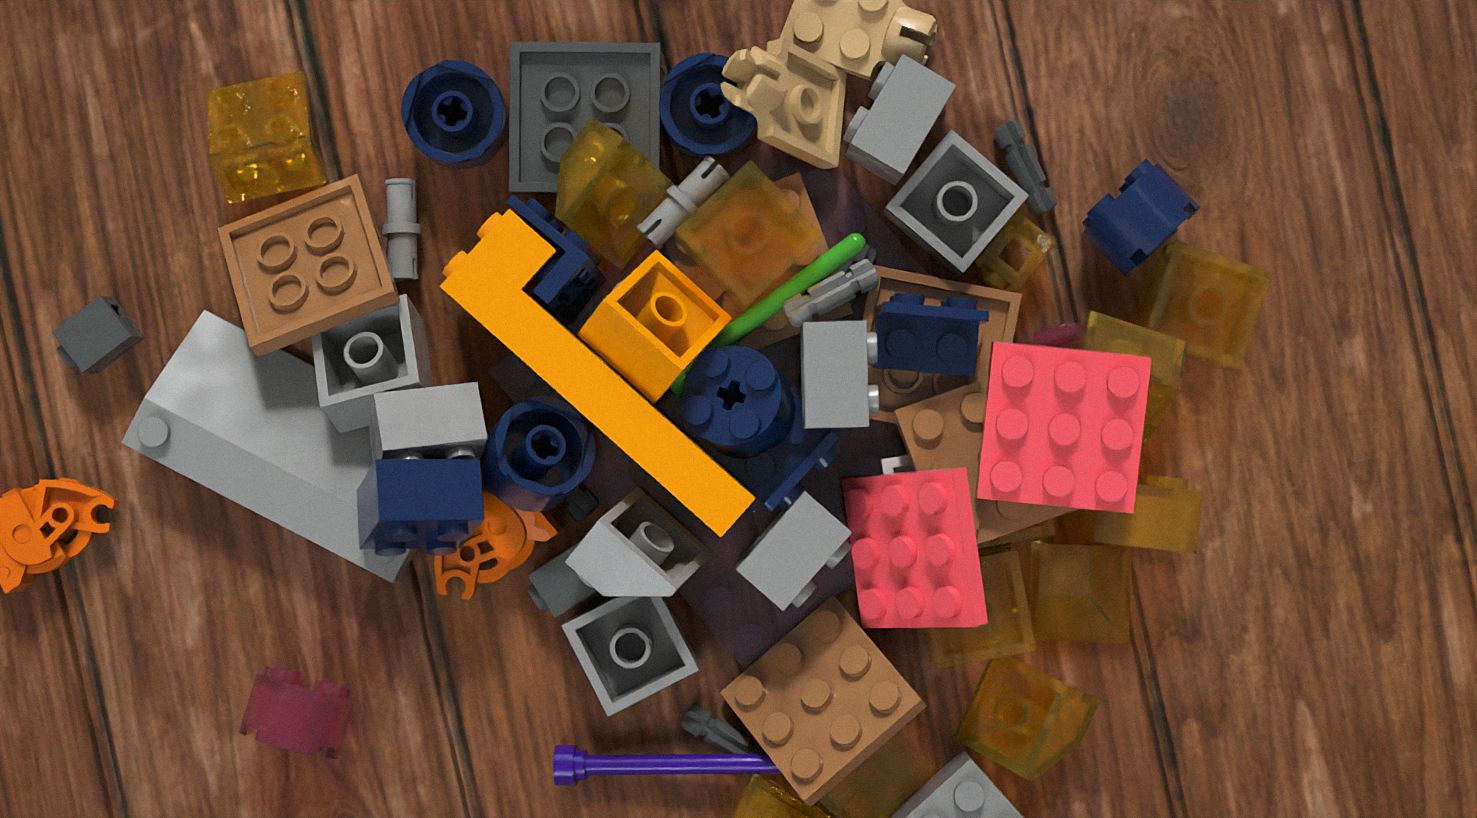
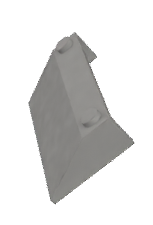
(259, 439)

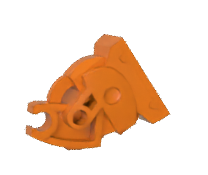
(39, 524)
(503, 535)

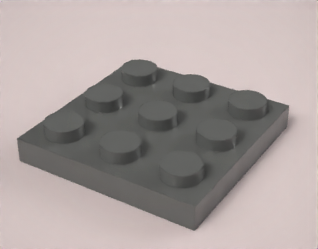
(564, 86)

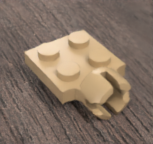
(860, 33)
(792, 98)

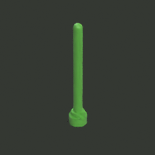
(774, 301)

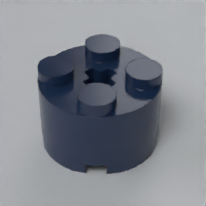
(443, 90)
(680, 106)
(1140, 218)
(731, 427)
(562, 458)

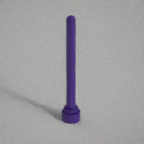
(575, 764)

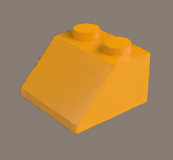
(654, 326)

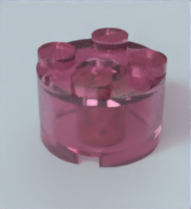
(296, 713)

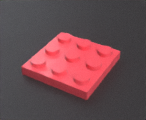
(1063, 427)
(915, 549)

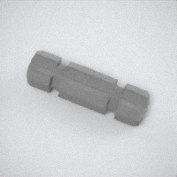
(831, 293)

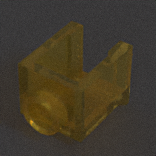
(1023, 231)

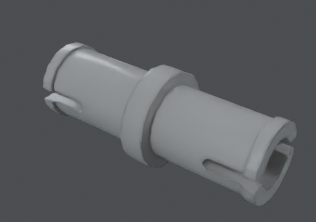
(683, 201)
(402, 229)

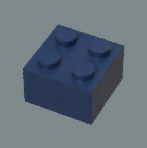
(419, 505)

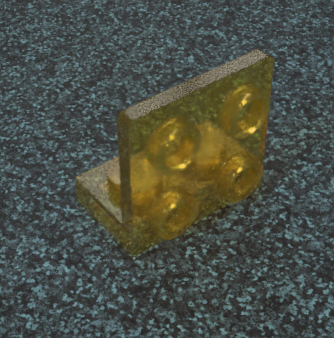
(263, 137)

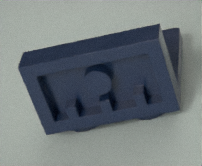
(574, 278)
(928, 336)
(777, 471)

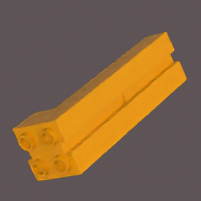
(497, 290)

